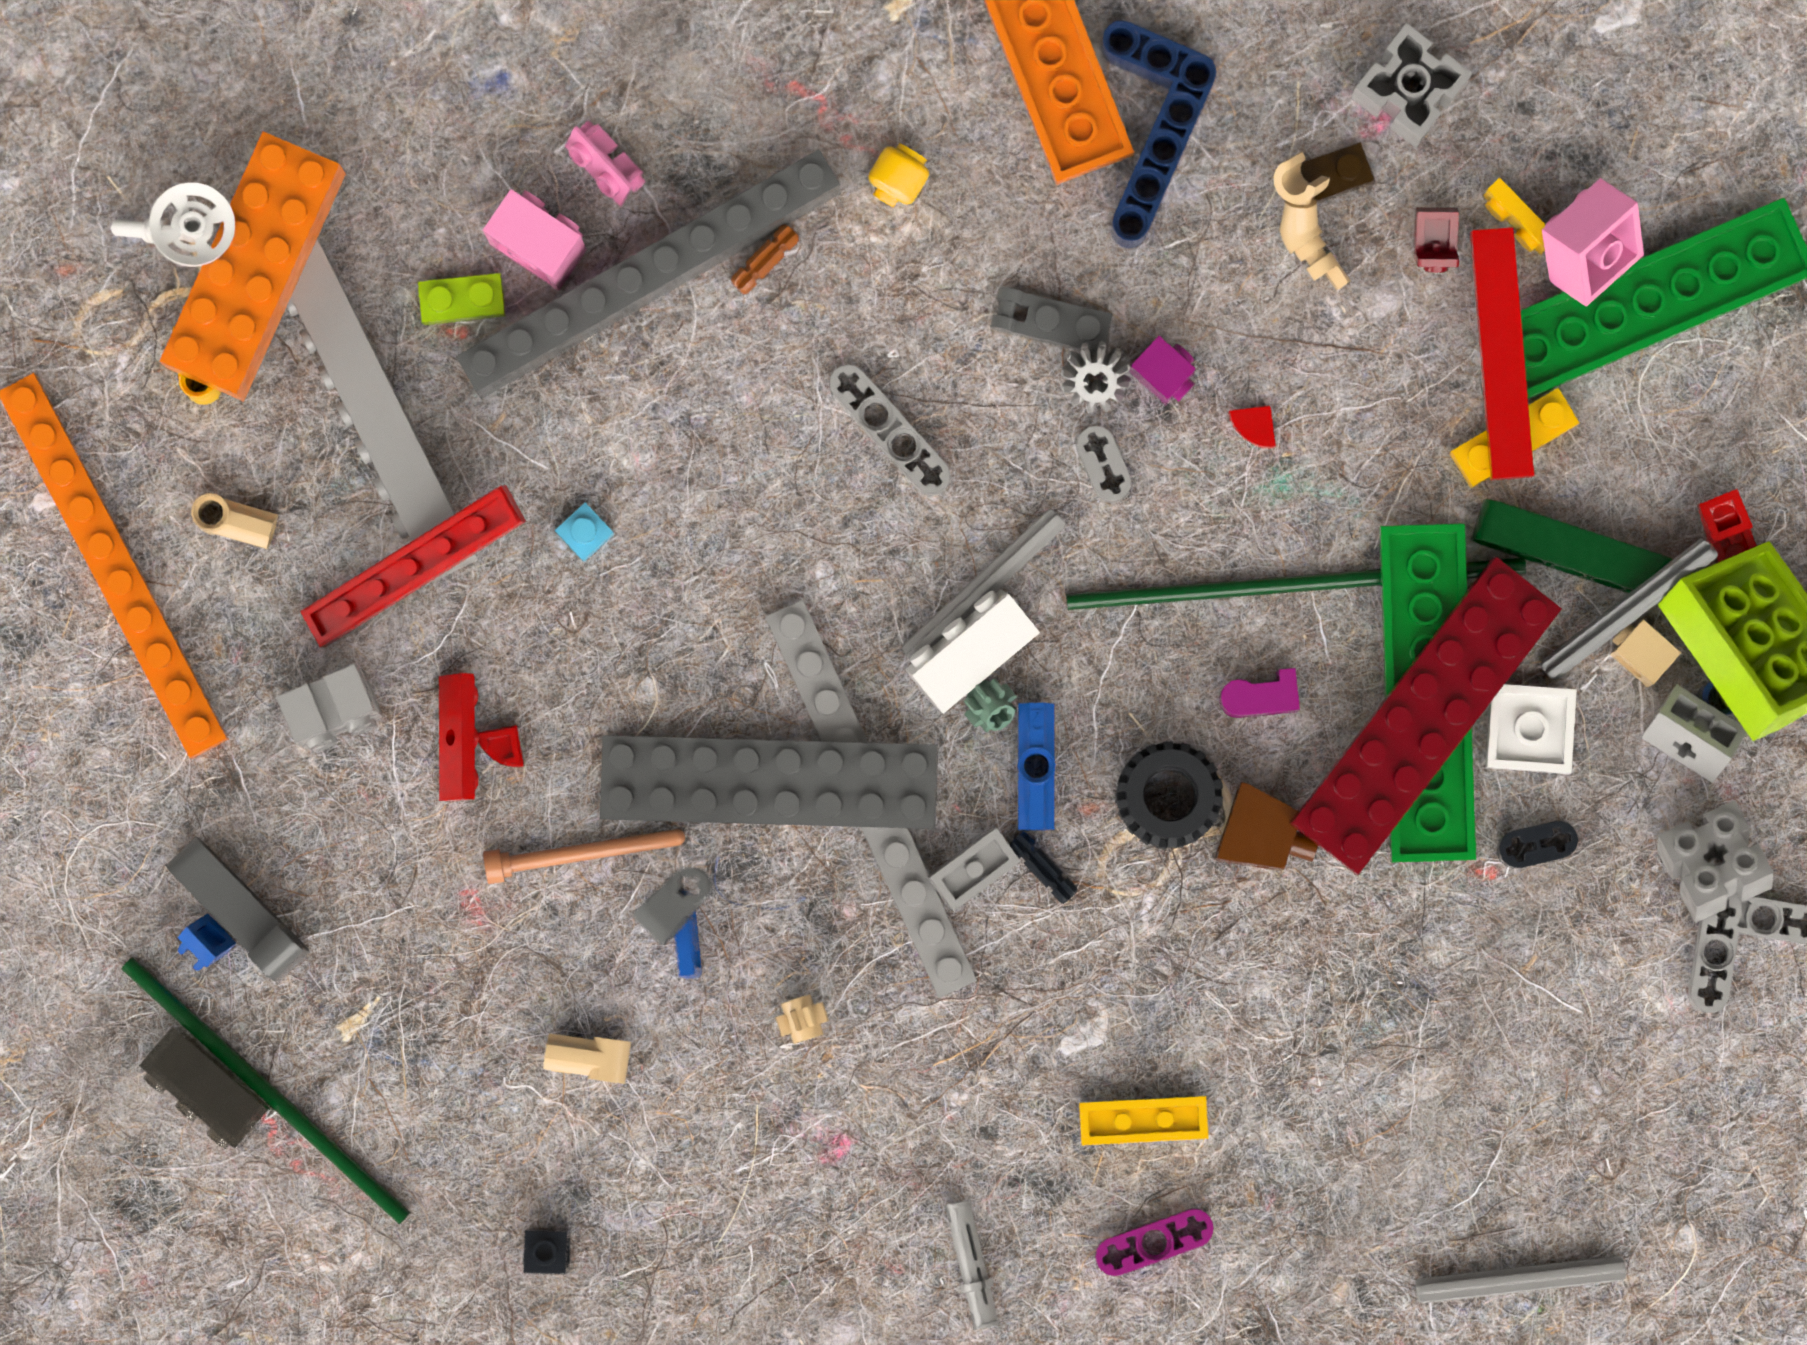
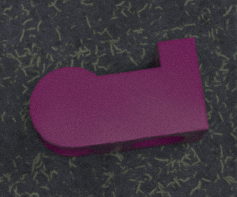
(1246, 700)

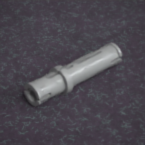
(972, 1265)

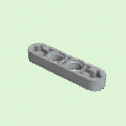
(892, 428)

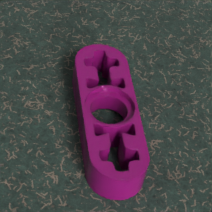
(1187, 1241)

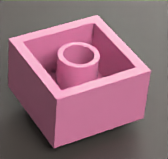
(535, 239)
(1593, 241)

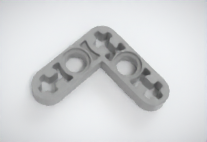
(1739, 923)

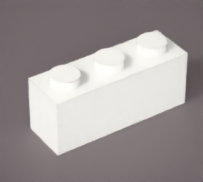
(971, 649)

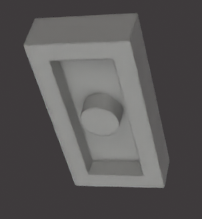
(973, 869)

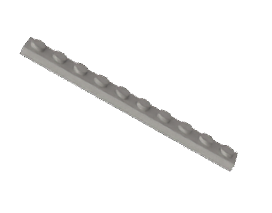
(891, 847)

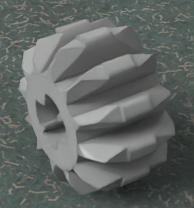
(1093, 363)

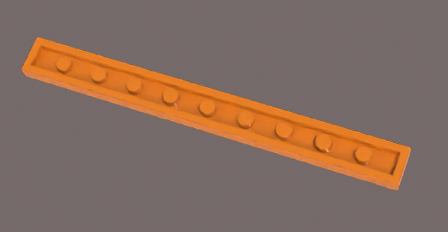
(113, 566)

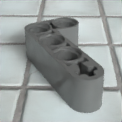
(238, 910)

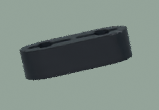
(1535, 834)

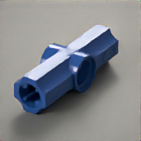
(1036, 738)

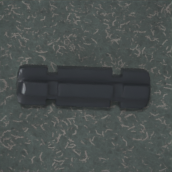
(1043, 867)

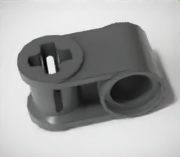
(668, 909)

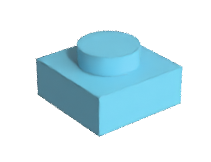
(584, 532)

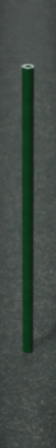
(1250, 587)

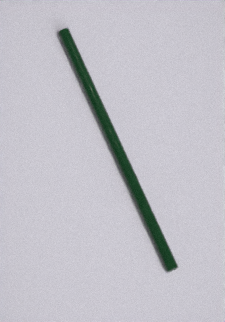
(266, 1090)

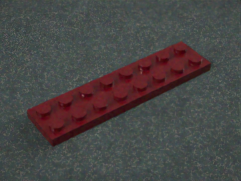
(1425, 716)

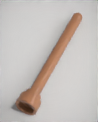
(501, 865)

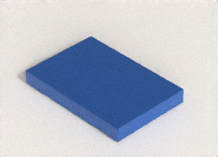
(688, 948)

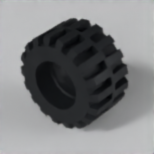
(1195, 768)

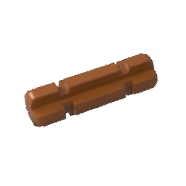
(764, 259)

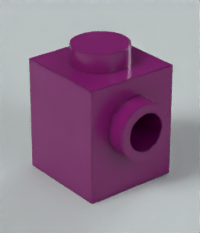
(1165, 370)

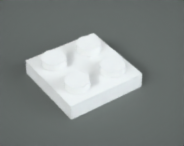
(1531, 729)

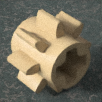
(802, 1019)

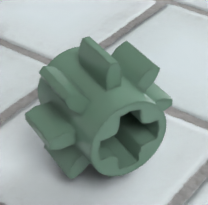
(990, 705)

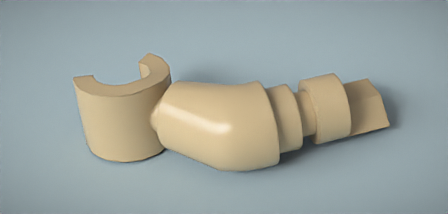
(1300, 221)

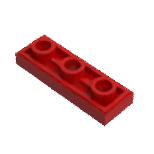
(457, 737)

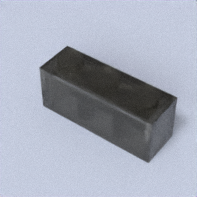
(204, 1089)

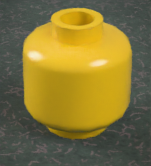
(898, 175)

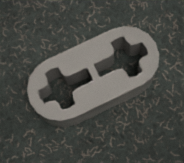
(1112, 459)

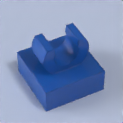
(206, 941)

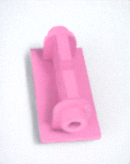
(590, 149)

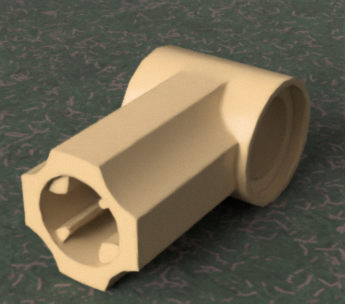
(238, 521)
(598, 1058)

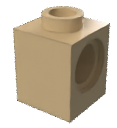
(1644, 652)

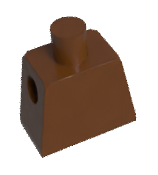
(1260, 832)

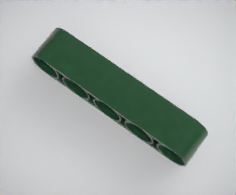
(1564, 547)

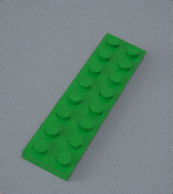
(1664, 296)
(1419, 589)

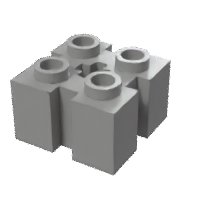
(1406, 61)
(330, 707)
(1704, 884)

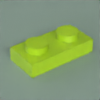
(461, 299)

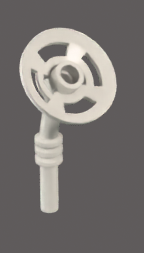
(184, 225)

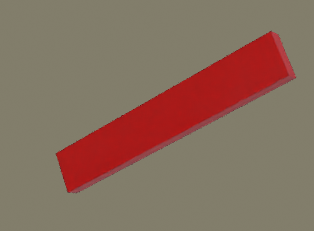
(1502, 353)
(413, 566)

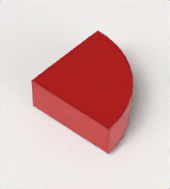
(1254, 425)
(503, 746)

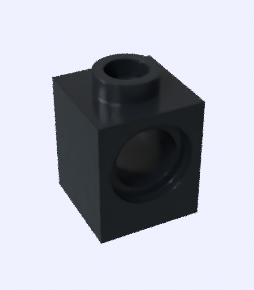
(547, 1251)

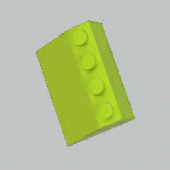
(1747, 635)

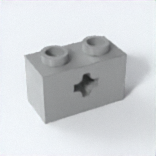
(1694, 733)

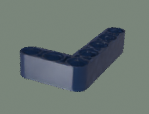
(1165, 128)

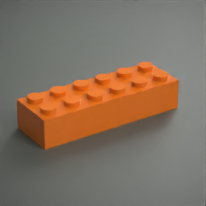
(247, 289)

